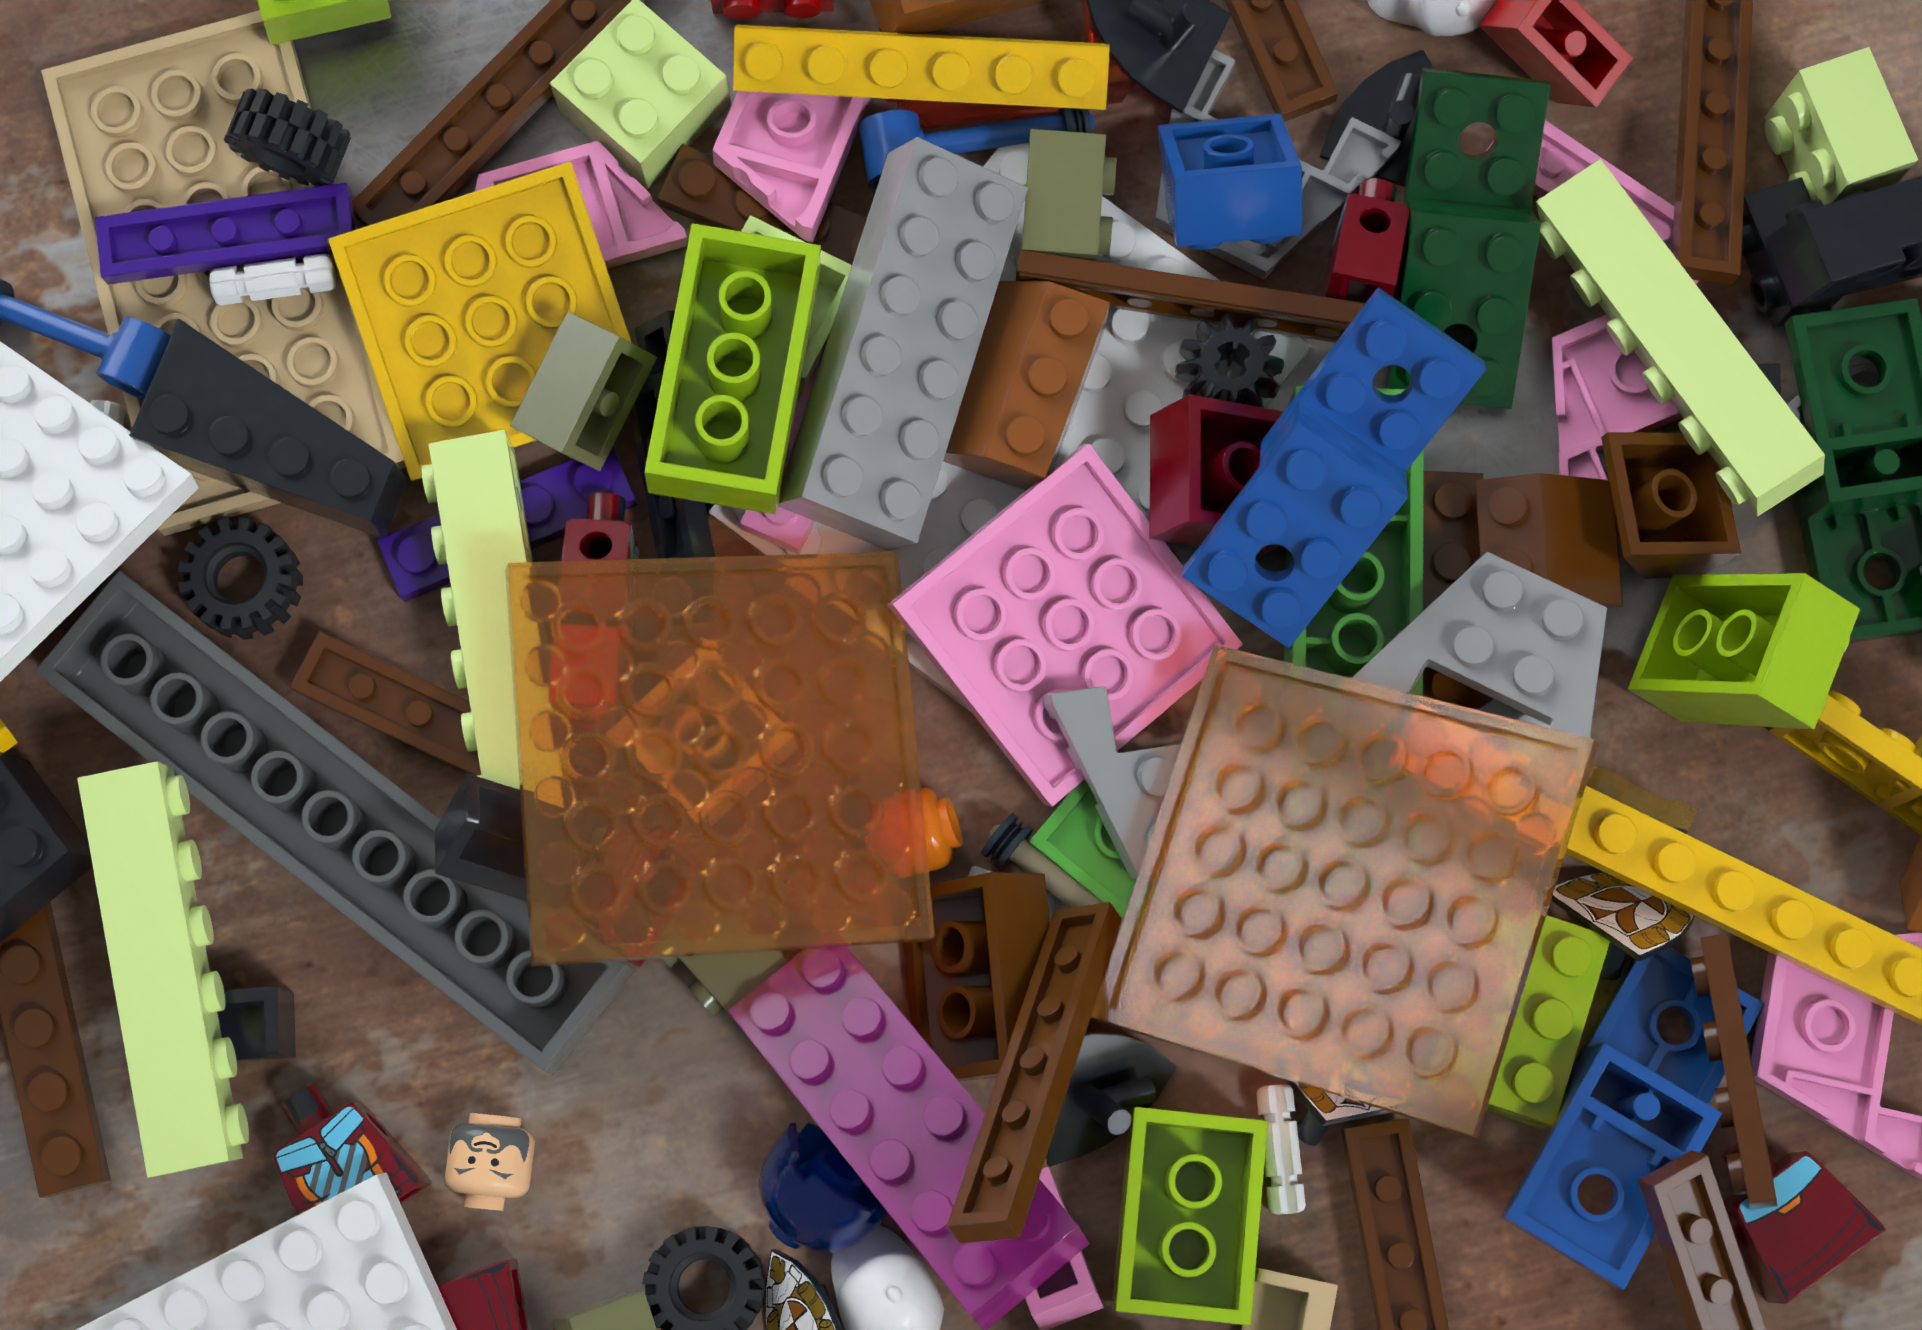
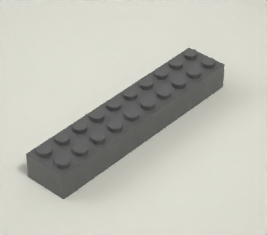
(320, 816)

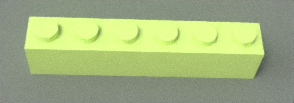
(1679, 340)
(478, 536)
(162, 968)

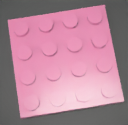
(1063, 601)

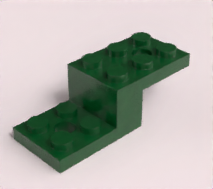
(1472, 219)
(1872, 462)

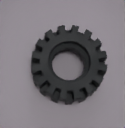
(287, 137)
(218, 548)
(704, 1244)

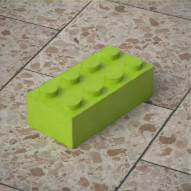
(733, 369)

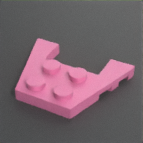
(1599, 394)
(1830, 1059)

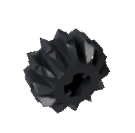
(1233, 345)

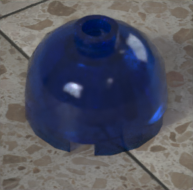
(815, 1193)

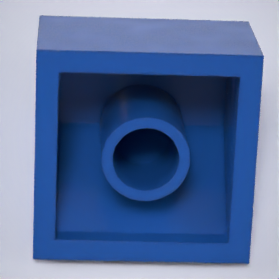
(1231, 181)

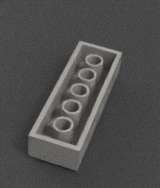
(902, 345)

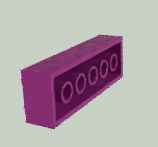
(898, 1122)

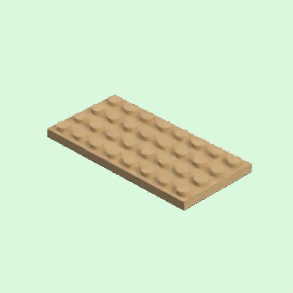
(150, 134)

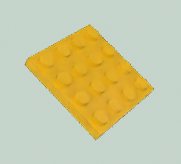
(468, 302)

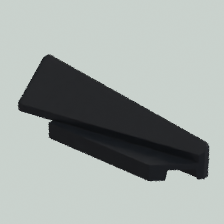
(677, 524)

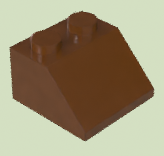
(1668, 505)
(1555, 530)

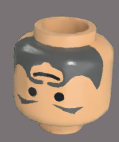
(489, 1160)

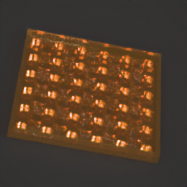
(715, 756)
(1347, 886)

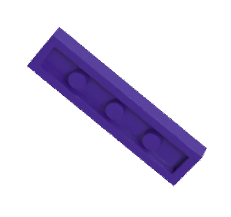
(222, 233)
(548, 503)

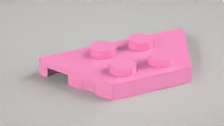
(789, 151)
(619, 207)

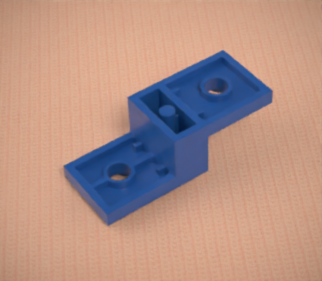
(1333, 468)
(1624, 1116)

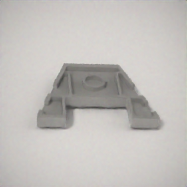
(1357, 157)
(1506, 639)
(1124, 784)

